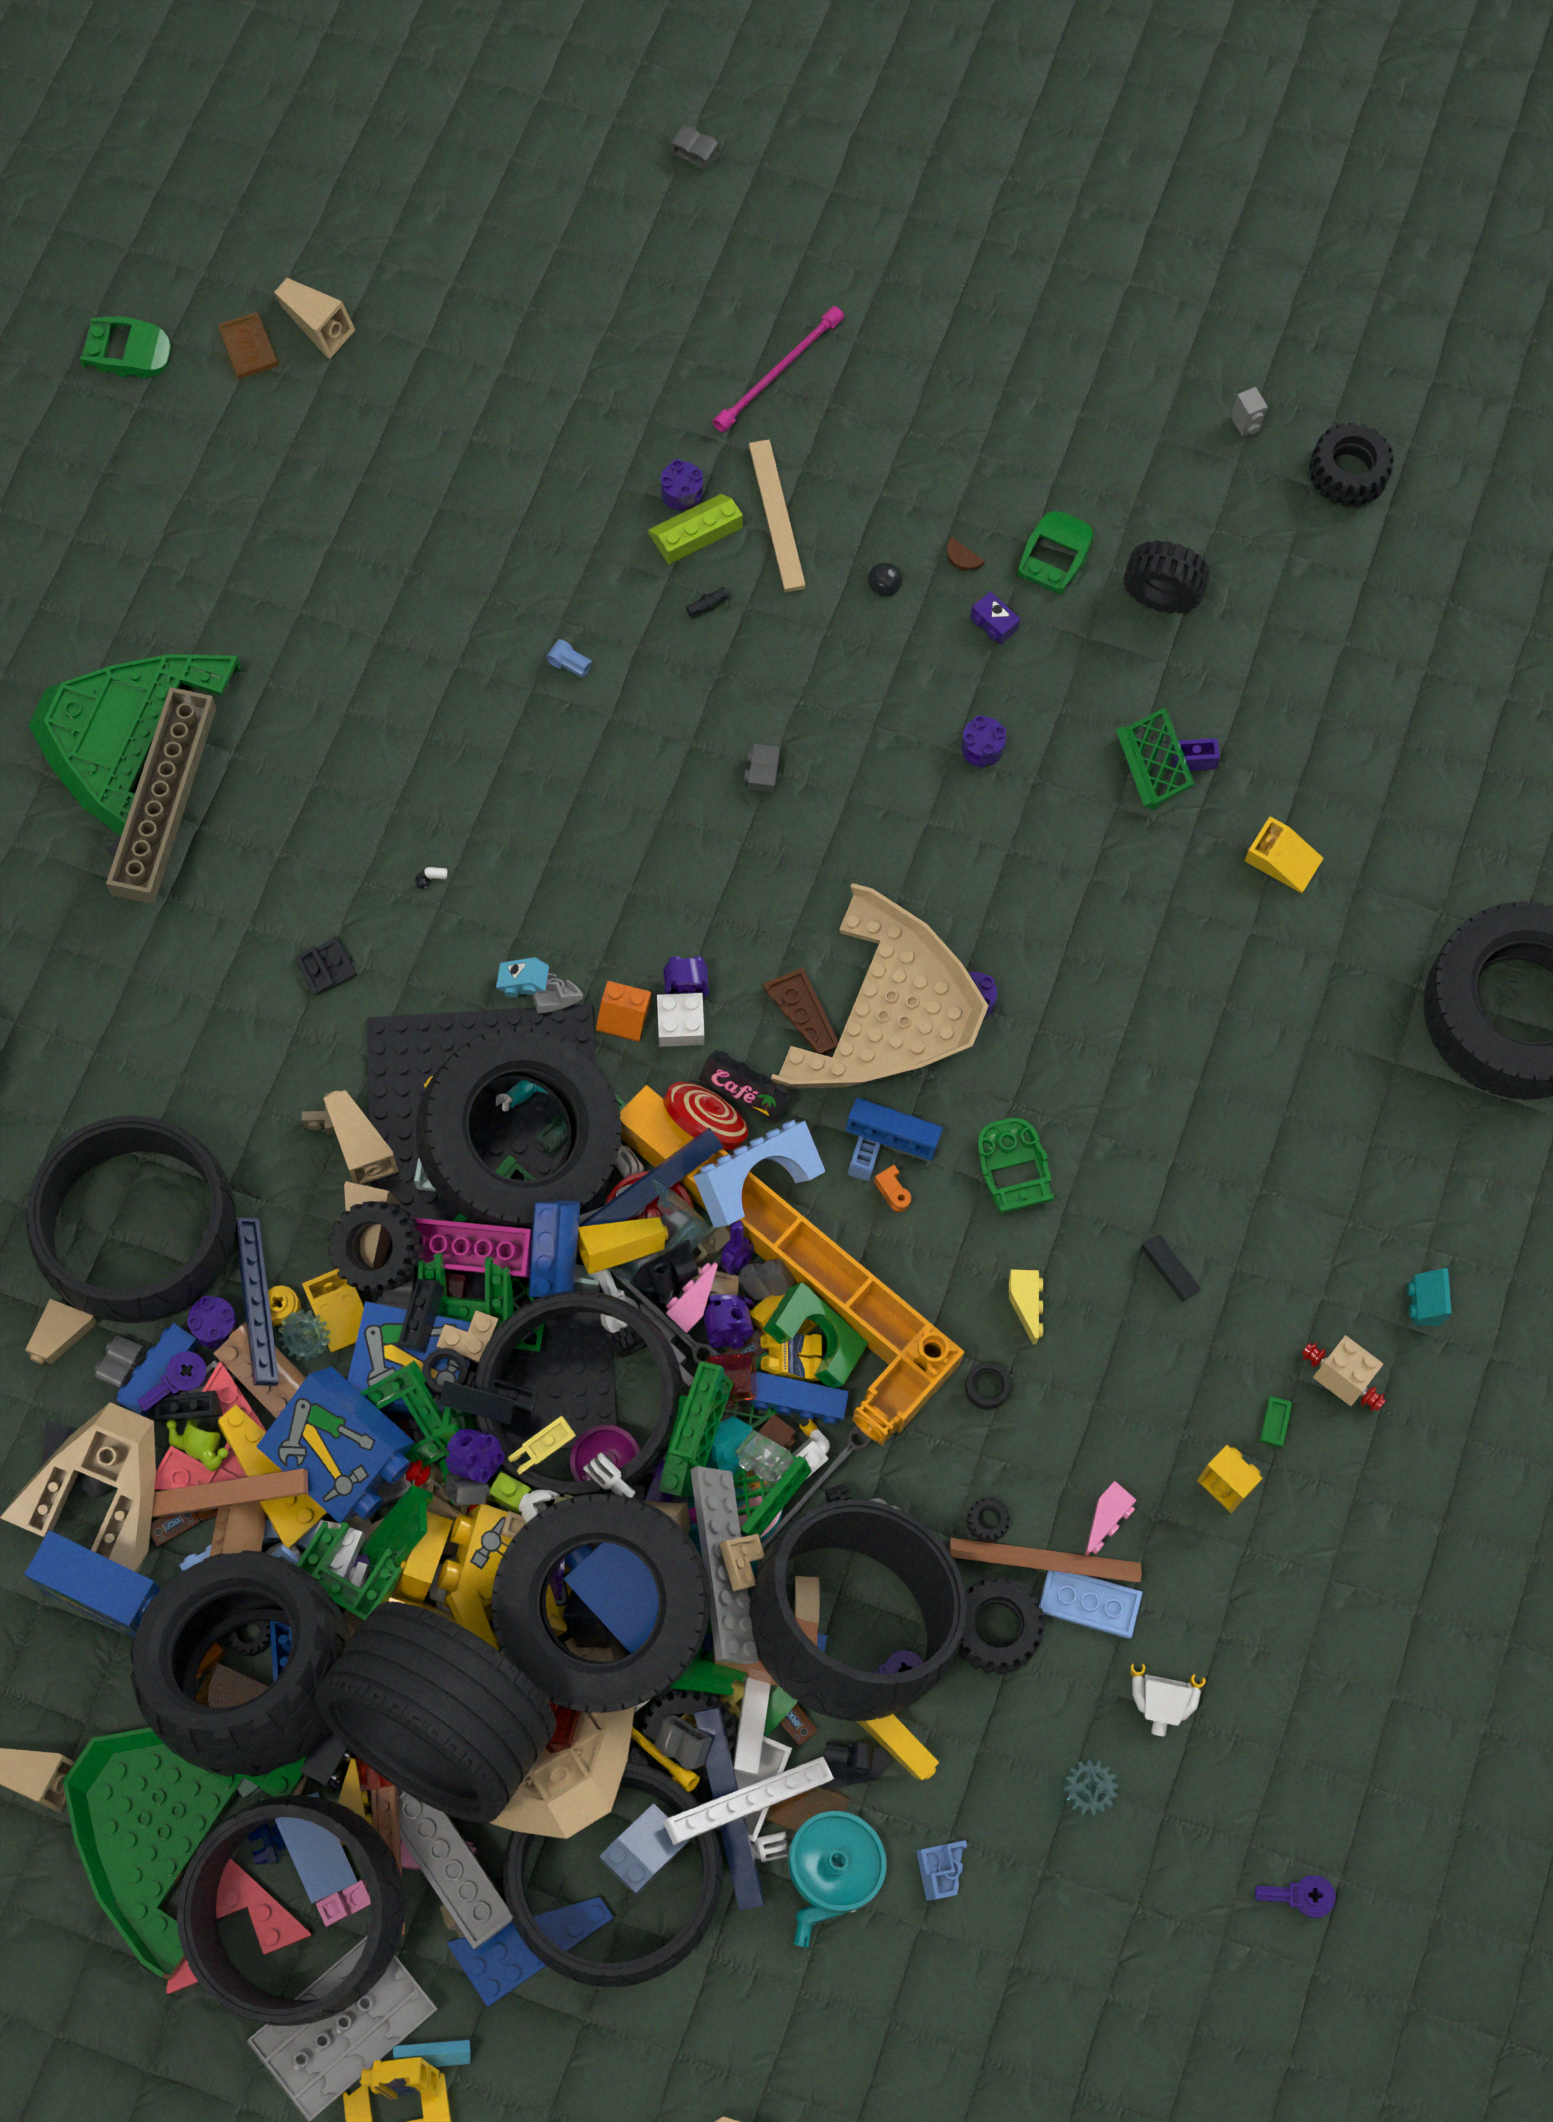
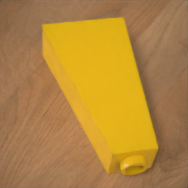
(619, 1242)
(902, 1746)

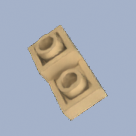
(806, 1598)

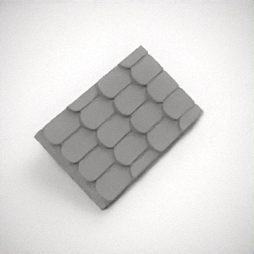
(328, 2056)

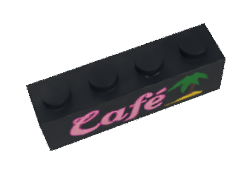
(746, 1086)

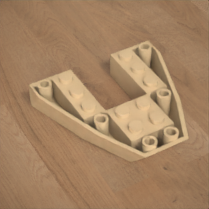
(111, 1448)

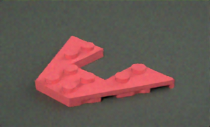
(180, 1469)
(272, 1922)

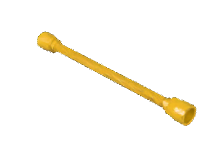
(684, 1777)

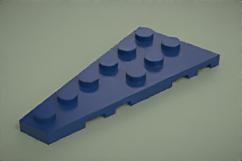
(507, 1961)

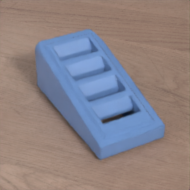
(860, 1168)

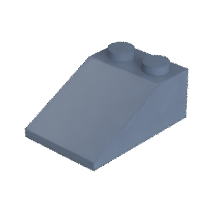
(641, 1850)

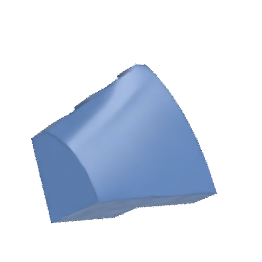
(940, 1869)

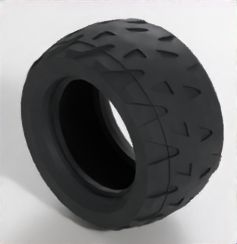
(191, 1617)

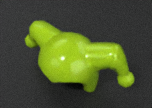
(198, 1444)

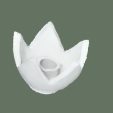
(534, 1503)

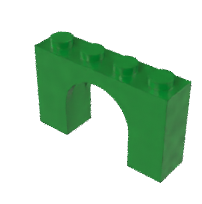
(843, 1342)
(676, 1472)

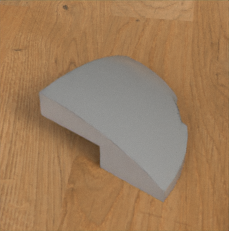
(556, 995)

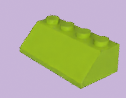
(697, 527)

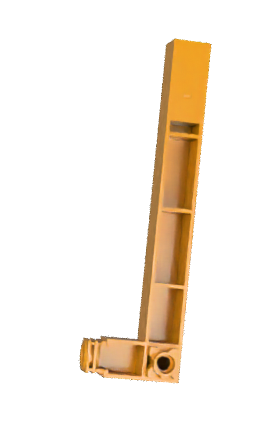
(913, 1348)

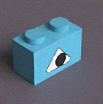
(522, 977)

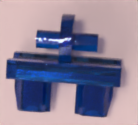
(267, 1854)

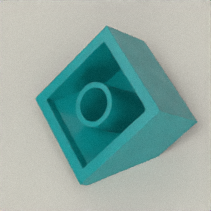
(1429, 1298)

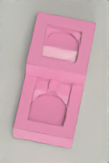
(344, 1903)

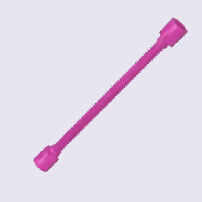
(829, 320)

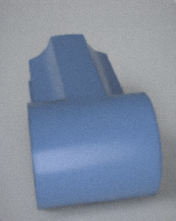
(564, 656)

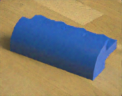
(554, 1247)

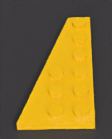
(290, 1515)

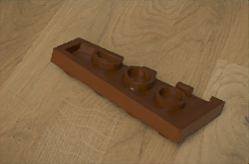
(802, 1008)

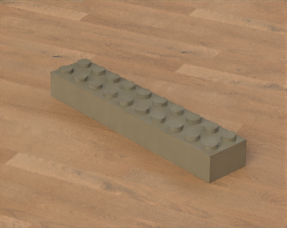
(161, 796)

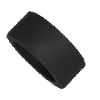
(441, 1354)
(987, 1368)

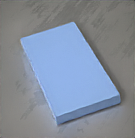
(1090, 1602)
(316, 1857)

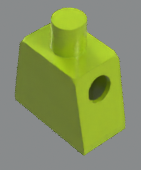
(508, 1492)

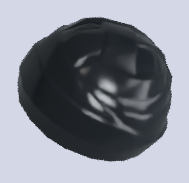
(884, 579)

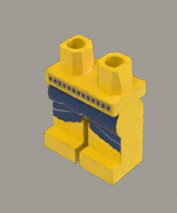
(794, 1358)
(401, 2078)

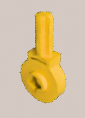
(289, 1300)

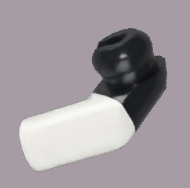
(428, 874)

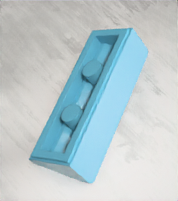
(436, 2053)

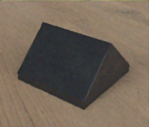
(584, 1624)

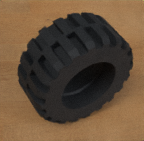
(1353, 441)
(1166, 576)
(347, 1246)
(1030, 1620)
(688, 1702)

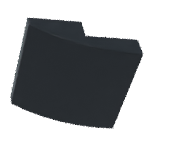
(326, 966)

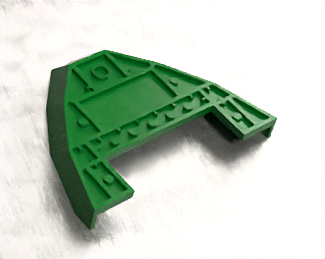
(104, 723)
(138, 1826)

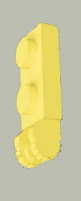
(544, 1444)

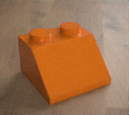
(623, 1011)

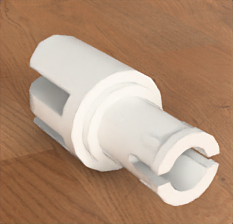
(627, 1162)
(608, 1476)
(770, 1847)

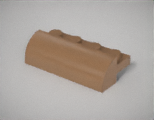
(236, 1358)
(238, 1529)

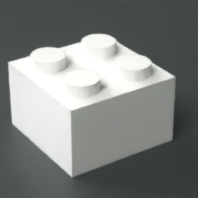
(680, 1019)

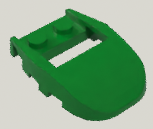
(145, 350)
(1067, 532)
(1008, 1145)

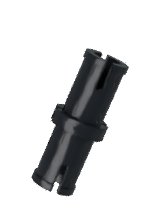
(707, 602)

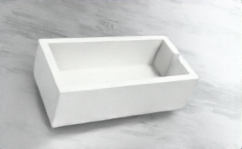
(772, 1762)

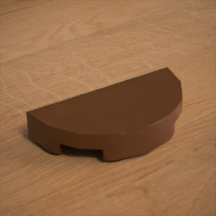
(962, 557)

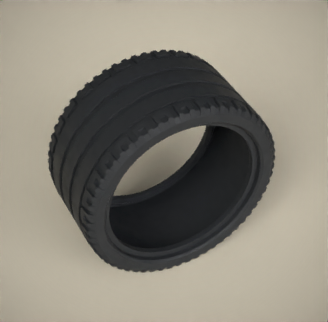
(436, 1711)

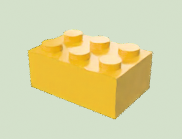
(1229, 1478)
(423, 1559)

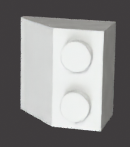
(347, 1552)

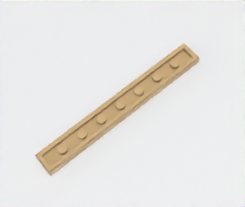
(777, 516)

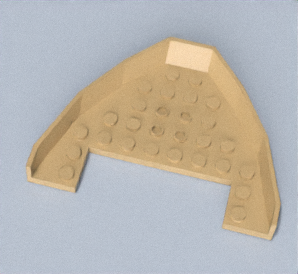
(909, 1009)
(579, 1783)

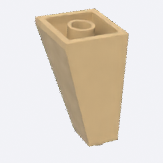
(317, 314)
(362, 1146)
(376, 1237)
(35, 1775)

